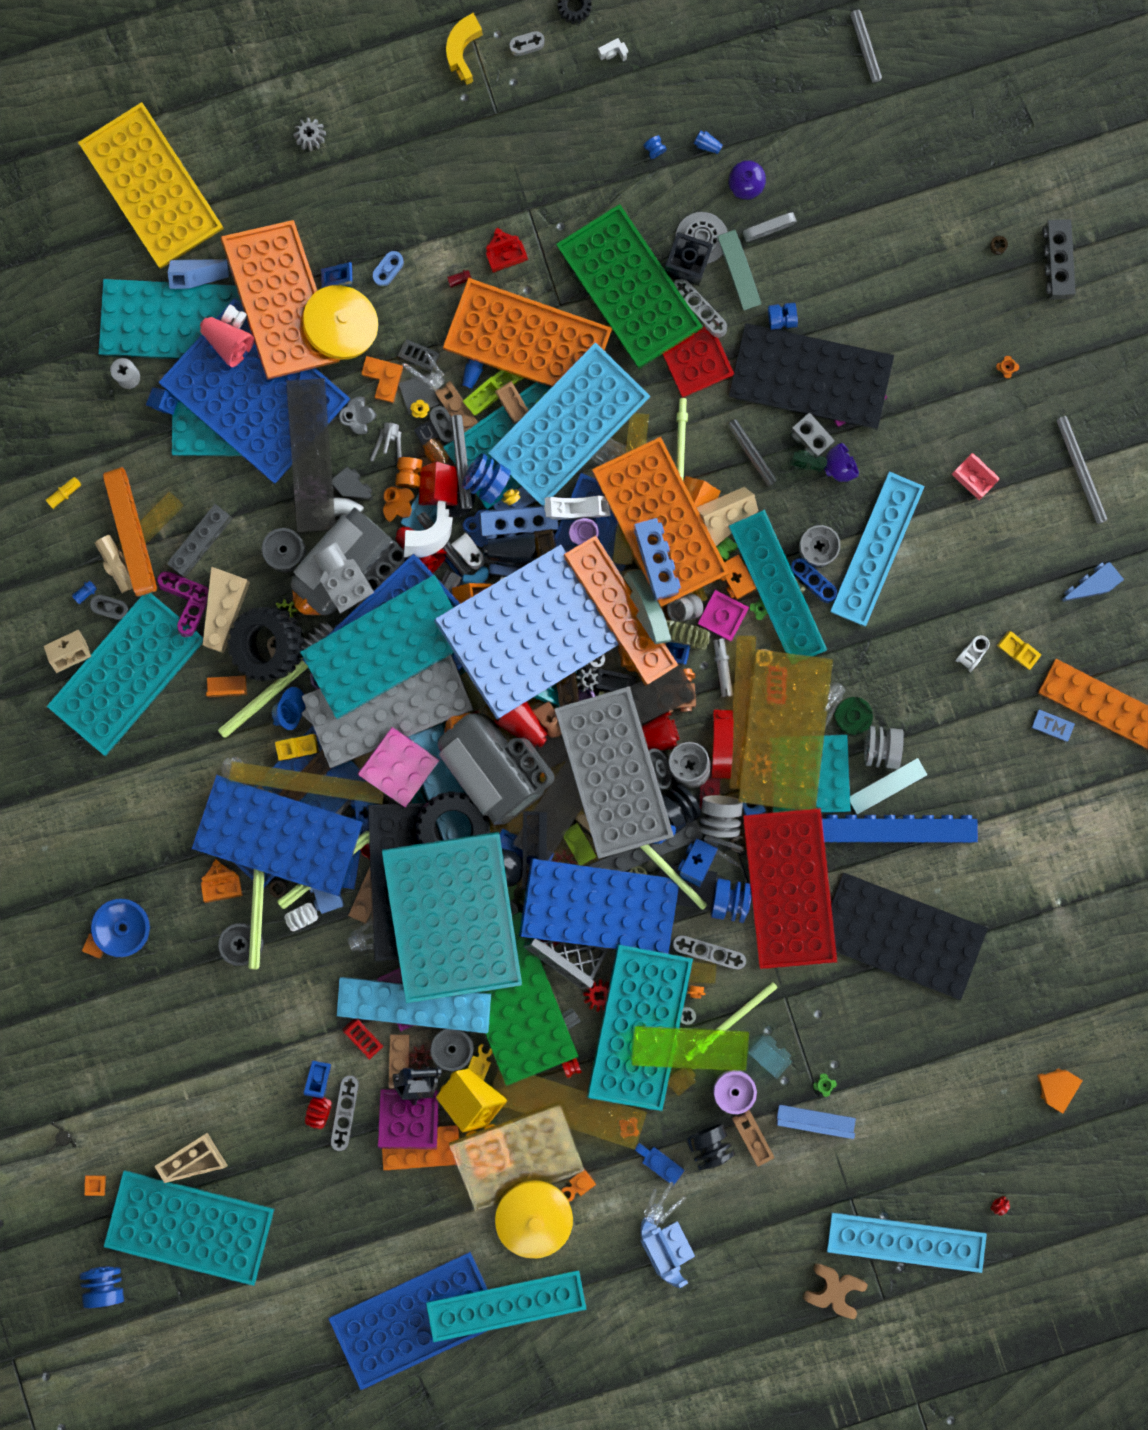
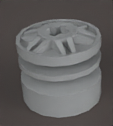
(825, 536)
(883, 747)
(687, 754)
(720, 816)

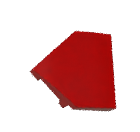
(505, 251)

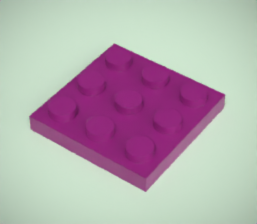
(407, 1125)

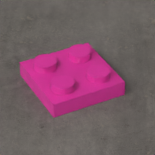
(723, 615)

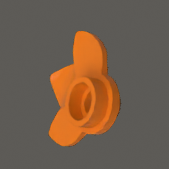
(399, 505)

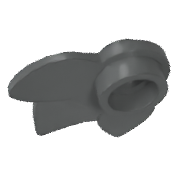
(360, 415)

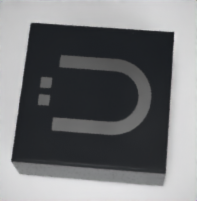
(426, 432)

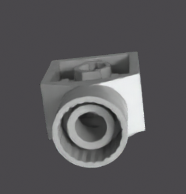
(342, 578)

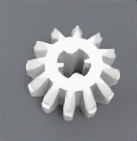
(301, 917)

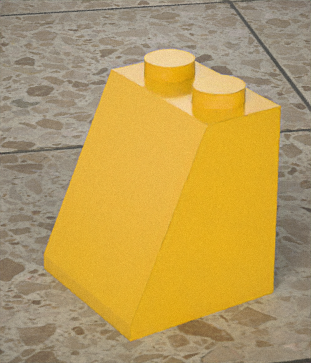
(470, 1100)

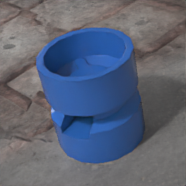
(776, 314)

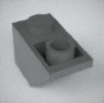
(350, 487)

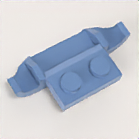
(666, 1250)

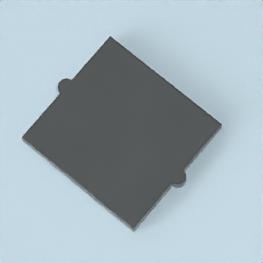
(417, 390)

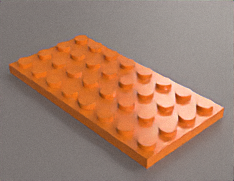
(273, 290)
(520, 334)
(649, 487)

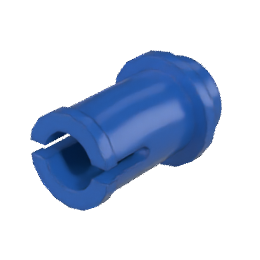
(84, 592)

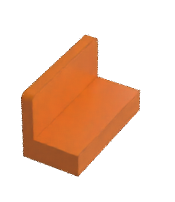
(226, 686)

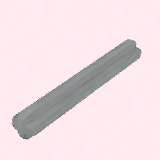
(866, 46)

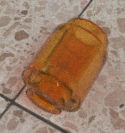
(435, 452)

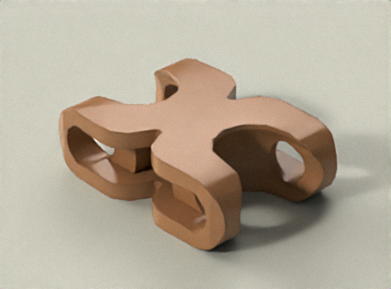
(835, 1291)

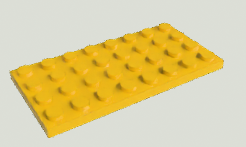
(151, 185)

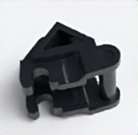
(416, 1083)

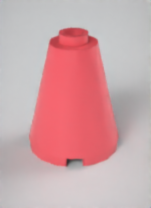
(227, 340)

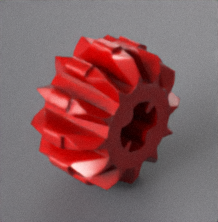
(596, 988)
(318, 1112)

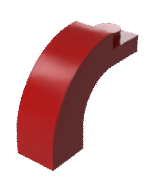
(722, 744)

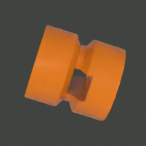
(408, 472)

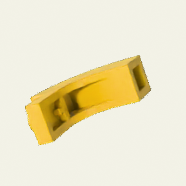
(460, 36)

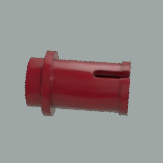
(459, 278)

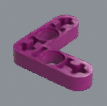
(194, 600)

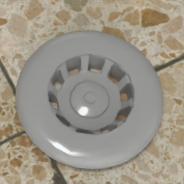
(704, 232)

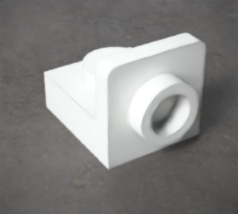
(610, 49)

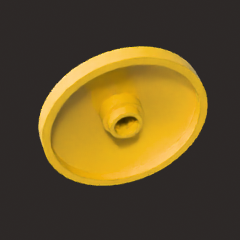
(340, 322)
(533, 1219)

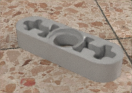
(769, 227)

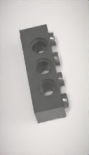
(1062, 230)
(200, 540)

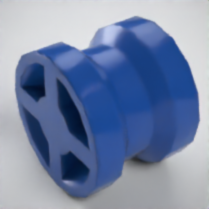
(654, 147)

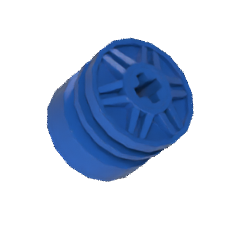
(483, 476)
(730, 900)
(101, 1287)

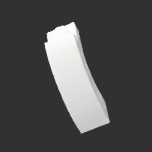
(576, 507)
(431, 540)

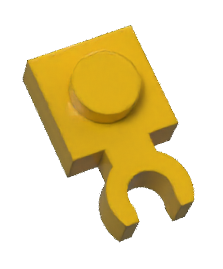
(480, 1065)

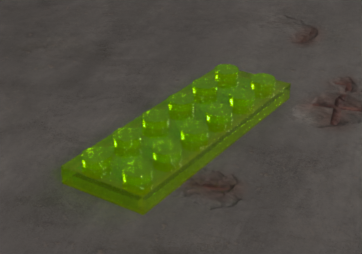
(689, 1048)

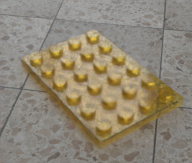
(514, 1152)

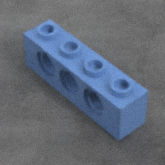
(488, 520)
(642, 532)

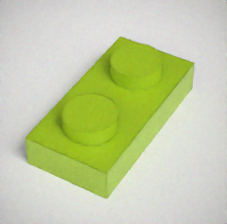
(579, 844)

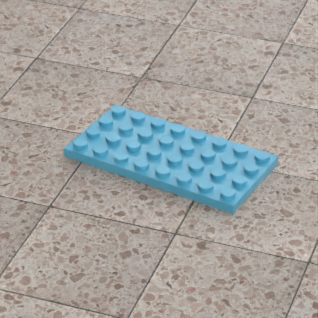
(569, 424)

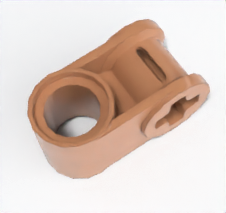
(548, 719)

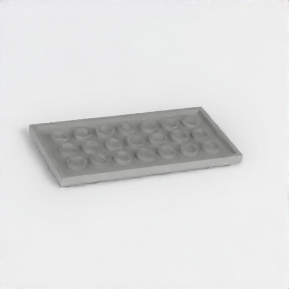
(408, 707)
(614, 772)

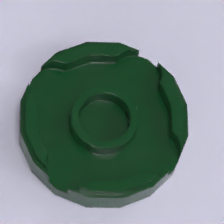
(853, 715)

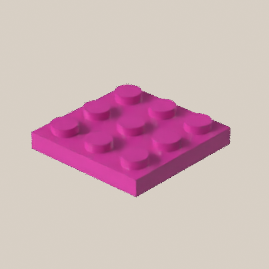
(398, 766)

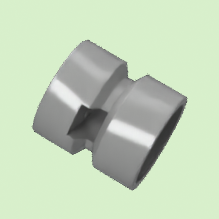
(685, 608)

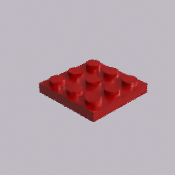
(698, 363)

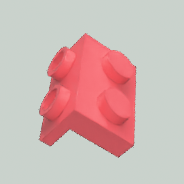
(975, 476)

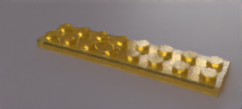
(591, 1116)

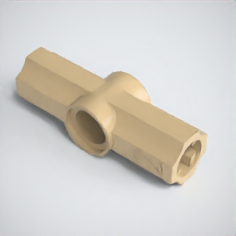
(114, 562)

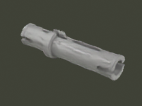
(723, 668)

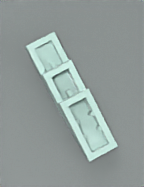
(887, 786)

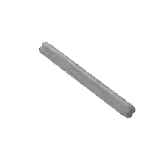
(1081, 469)

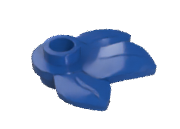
(475, 534)

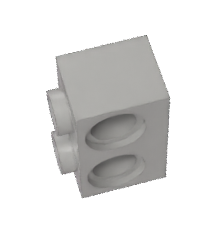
(817, 432)

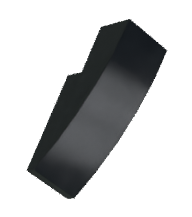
(610, 680)

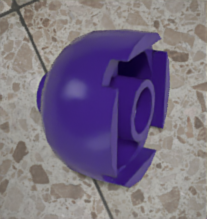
(747, 180)
(840, 464)

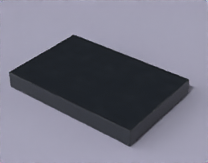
(705, 891)

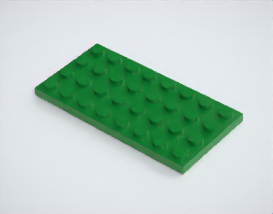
(629, 286)
(526, 1021)

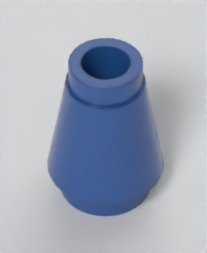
(707, 142)
(471, 373)

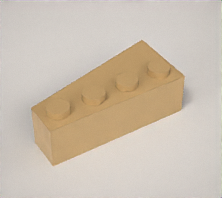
(223, 607)

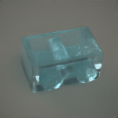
(770, 1056)

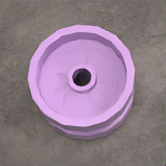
(734, 1080)

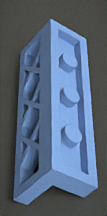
(815, 1121)

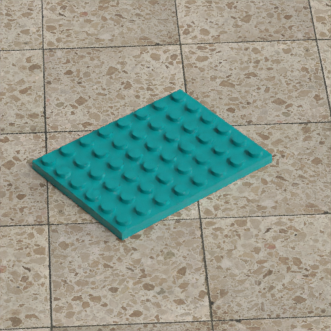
(452, 917)

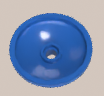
(107, 931)

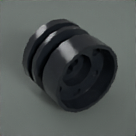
(680, 806)
(710, 1147)

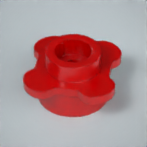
(1000, 1206)

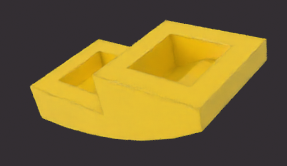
(1019, 650)
(297, 747)

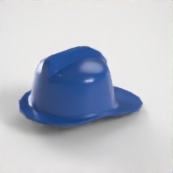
(289, 709)

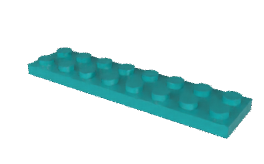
(777, 585)
(505, 1306)

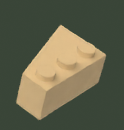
(726, 511)
(192, 1160)

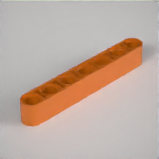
(130, 532)

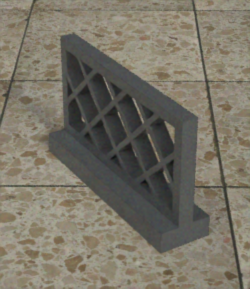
(562, 964)

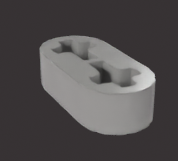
(525, 39)

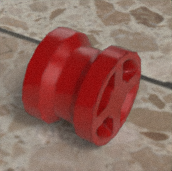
(571, 1067)

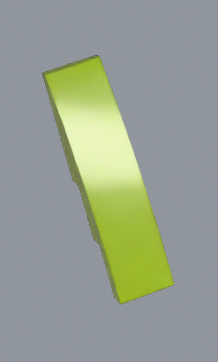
(485, 394)

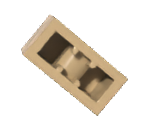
(67, 651)

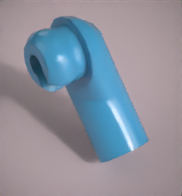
(479, 577)

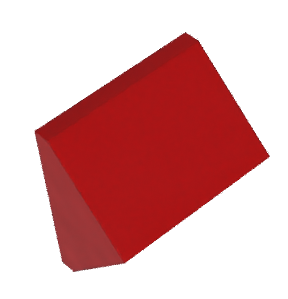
(437, 484)

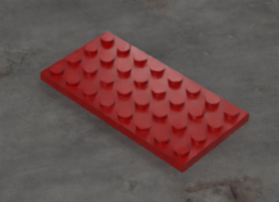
(790, 888)

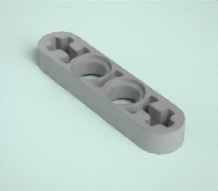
(702, 306)
(708, 955)
(342, 1112)

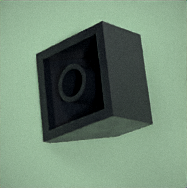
(688, 258)

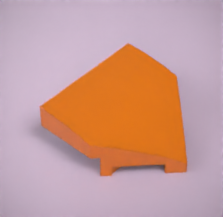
(220, 883)
(1058, 1088)

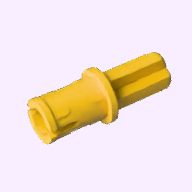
(63, 492)

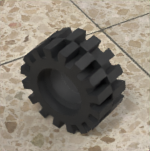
(572, 16)

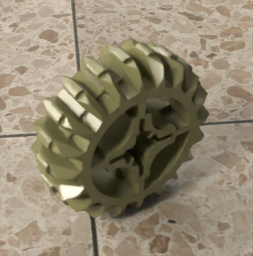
(688, 634)

